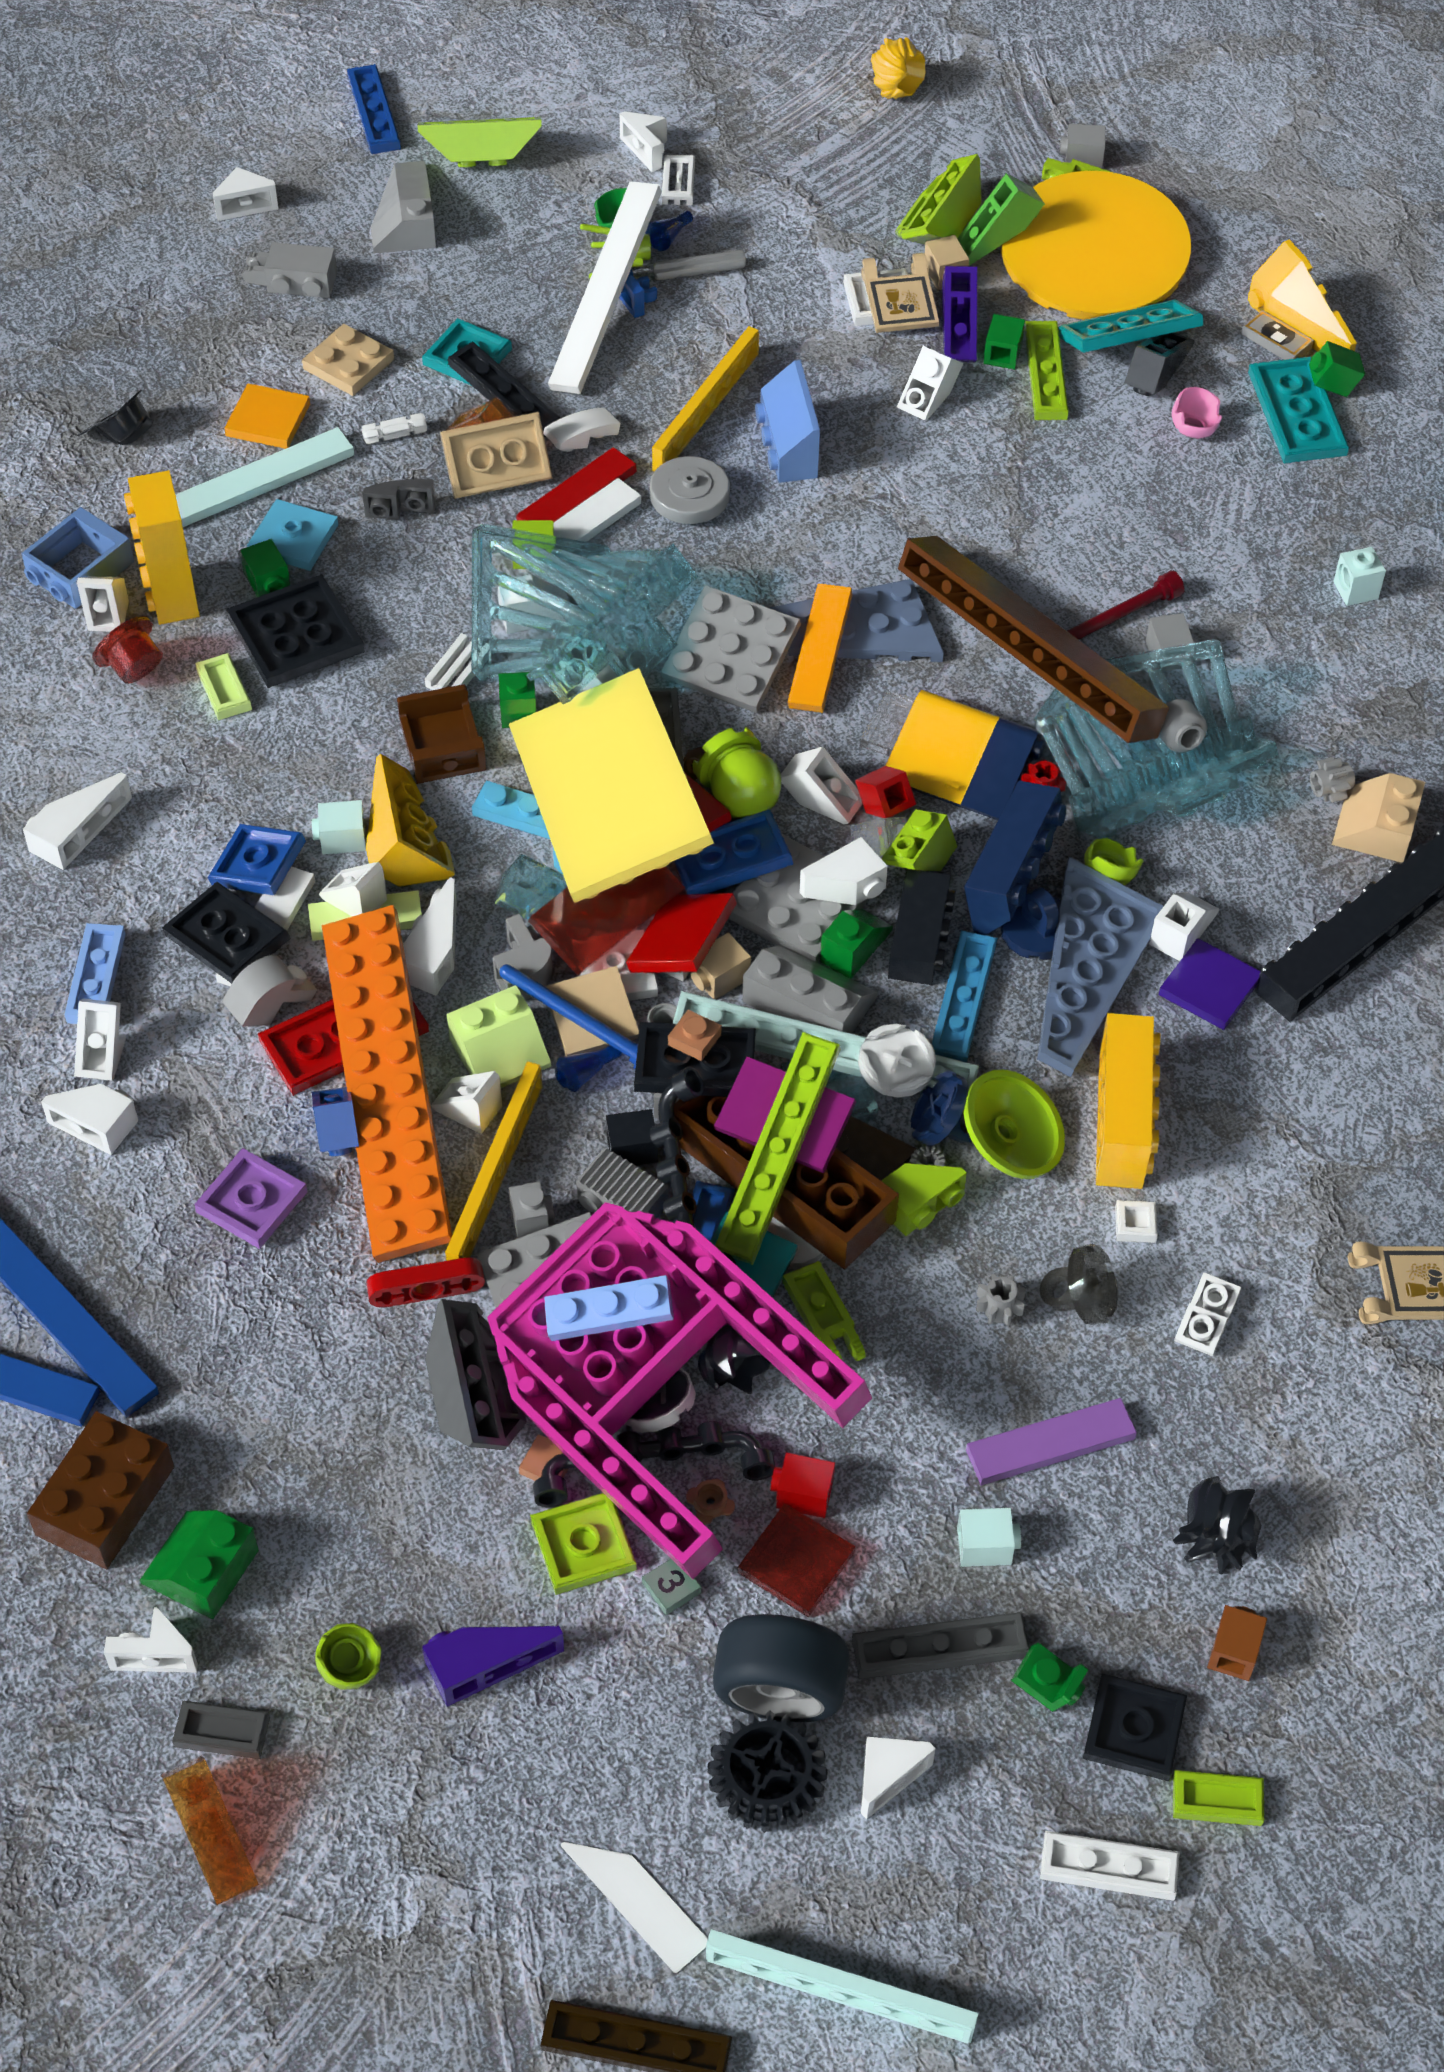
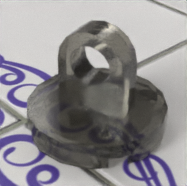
(1090, 1285)

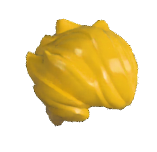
(898, 68)

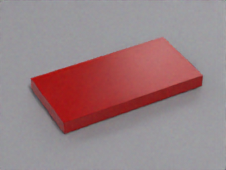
(309, 1048)

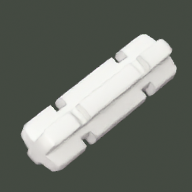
(394, 428)

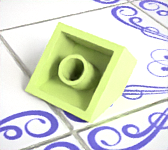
(498, 1036)

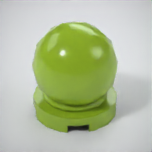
(739, 773)

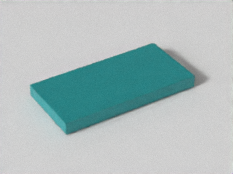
(1130, 325)
(1297, 411)

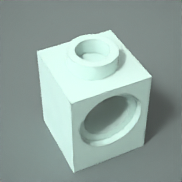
(1359, 576)

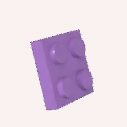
(251, 1198)

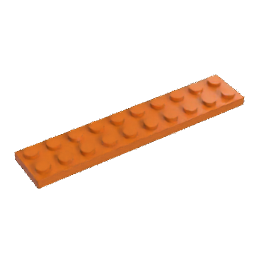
(386, 1084)

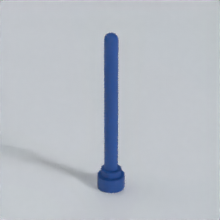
(570, 1011)

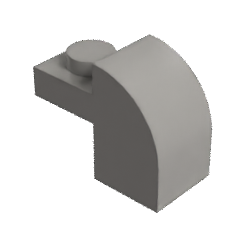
(527, 955)
(263, 988)

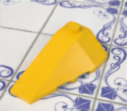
(1291, 295)
(401, 832)

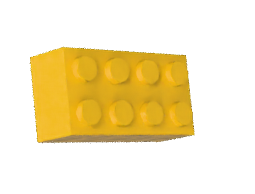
(161, 547)
(1127, 1101)

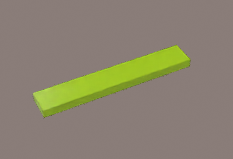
(777, 1148)

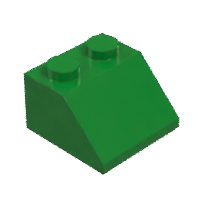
(202, 1560)

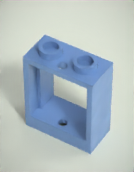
(62, 539)

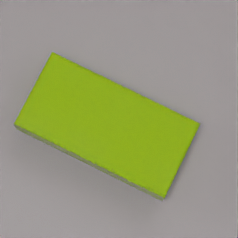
(1218, 1798)

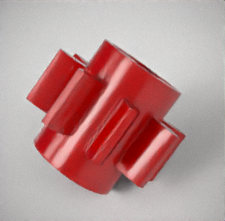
(1045, 774)

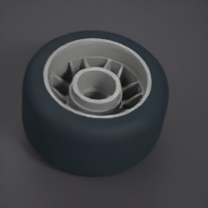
(781, 1667)

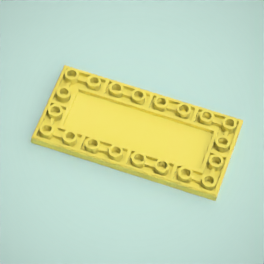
(609, 786)

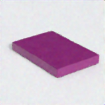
(751, 1103)

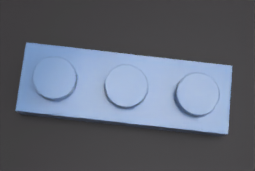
(95, 966)
(608, 1308)

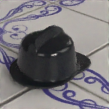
(125, 424)

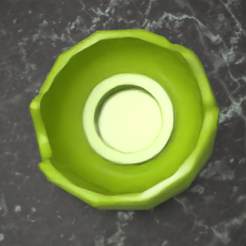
(1113, 860)
(348, 1656)

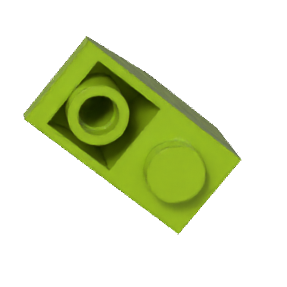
(922, 843)
(924, 1193)

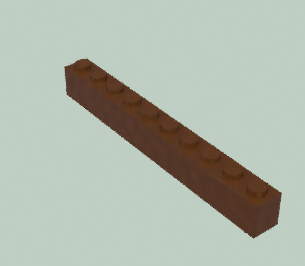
(1034, 639)

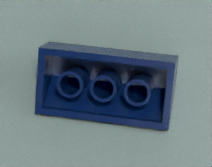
(1013, 855)

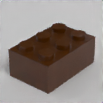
(101, 1490)

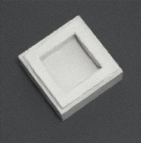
(1136, 1221)

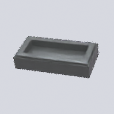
(221, 1729)

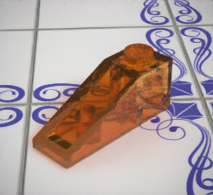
(209, 1829)

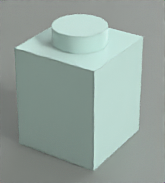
(340, 827)
(987, 1537)

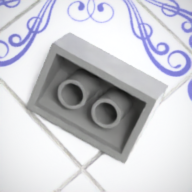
(805, 990)

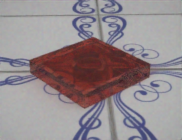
(796, 1560)

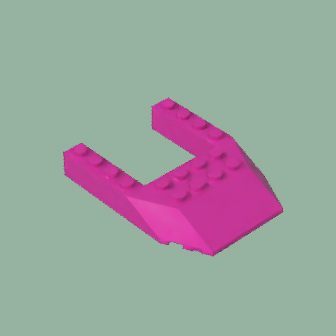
(596, 1382)

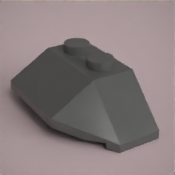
(469, 1379)

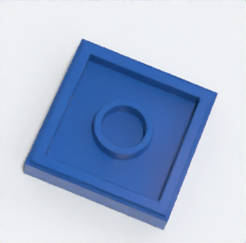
(257, 859)

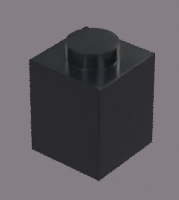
(630, 1136)

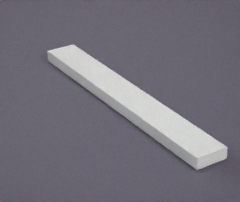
(604, 288)

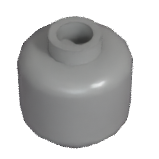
(1183, 726)

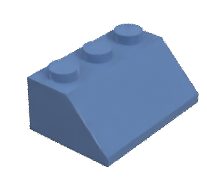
(789, 425)

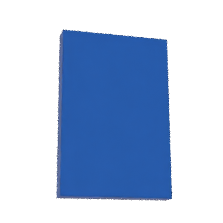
(738, 854)

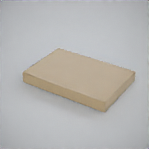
(496, 455)

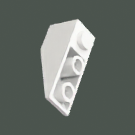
(432, 942)

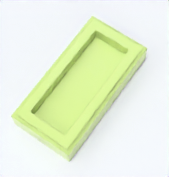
(223, 686)

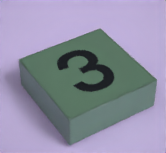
(670, 1586)

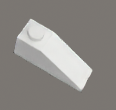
(75, 820)

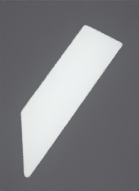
(641, 1903)

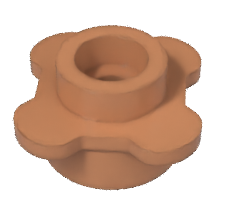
(706, 1490)

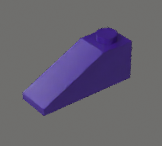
(960, 312)
(483, 1656)

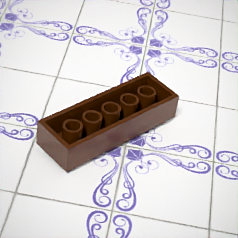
(830, 1210)

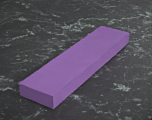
(1050, 1441)

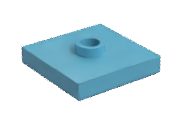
(296, 532)

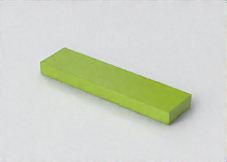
(1046, 370)

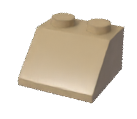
(1380, 816)

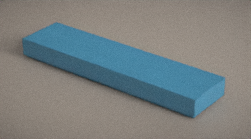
(964, 996)

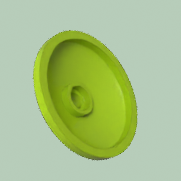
(1014, 1124)

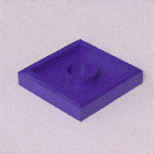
(1210, 983)

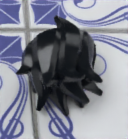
(730, 1360)
(1220, 1524)

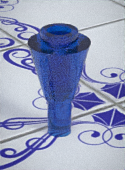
(665, 231)
(578, 1069)

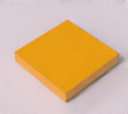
(267, 416)

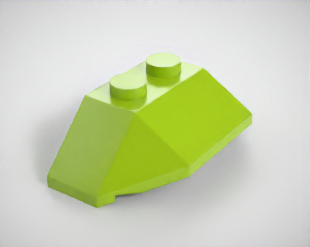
(480, 139)
(945, 204)

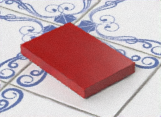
(681, 933)

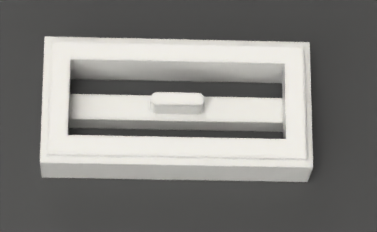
(678, 195)
(451, 665)

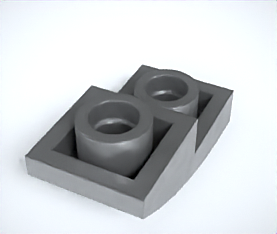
(390, 497)

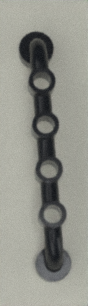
(674, 1170)
(756, 1462)

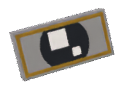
(1277, 336)

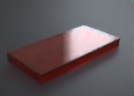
(594, 926)

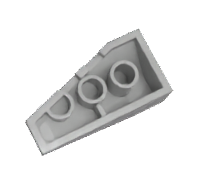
(405, 211)

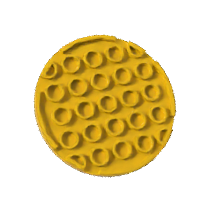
(1099, 245)

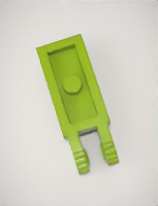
(822, 1308)

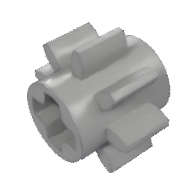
(1332, 779)
(1000, 1299)

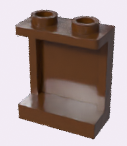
(441, 734)

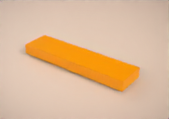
(820, 648)

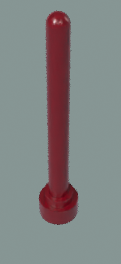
(1166, 587)

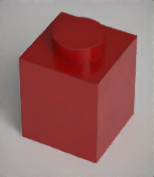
(885, 792)
(804, 1484)

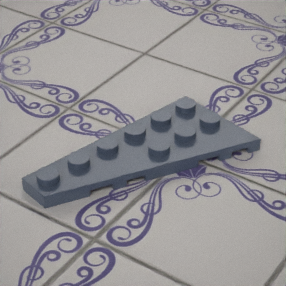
(879, 622)
(1094, 951)

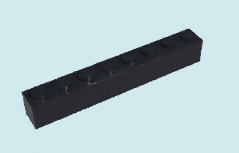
(1355, 931)

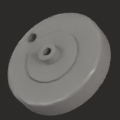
(689, 490)

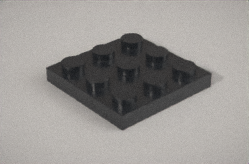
(295, 630)

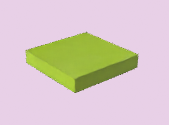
(583, 1543)

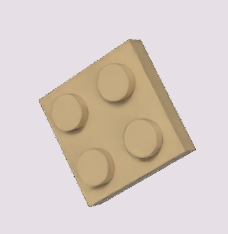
(348, 359)

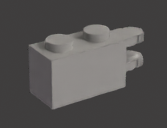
(293, 269)

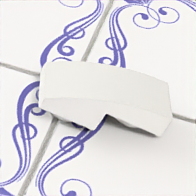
(577, 428)
(1208, 1314)

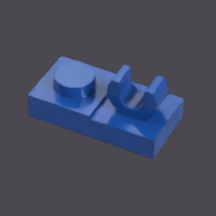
(636, 293)

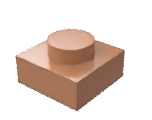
(694, 1035)

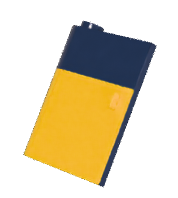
(963, 753)

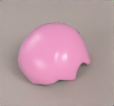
(1196, 412)

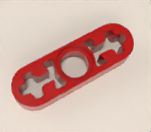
(425, 1282)

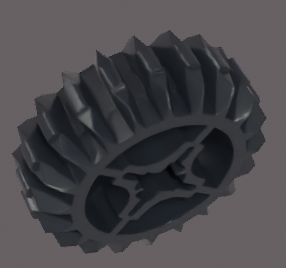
(781, 1779)

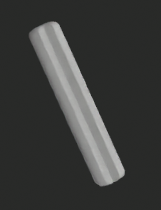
(699, 265)

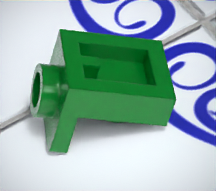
(1049, 1678)

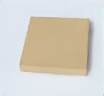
(600, 996)

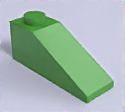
(1000, 218)

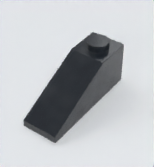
(1156, 362)

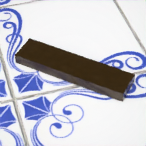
(632, 2041)

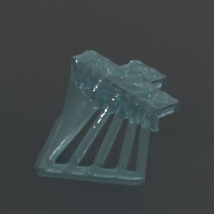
(610, 625)
(1158, 779)

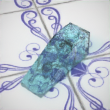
(528, 886)

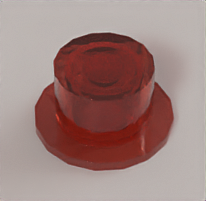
(129, 650)

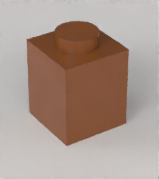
(1237, 1642)

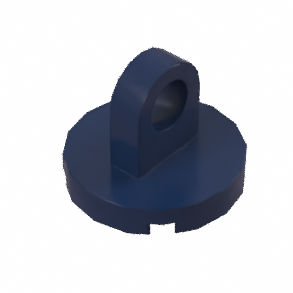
(1033, 925)
(940, 1110)

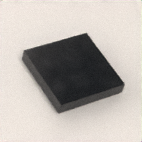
(1135, 1727)

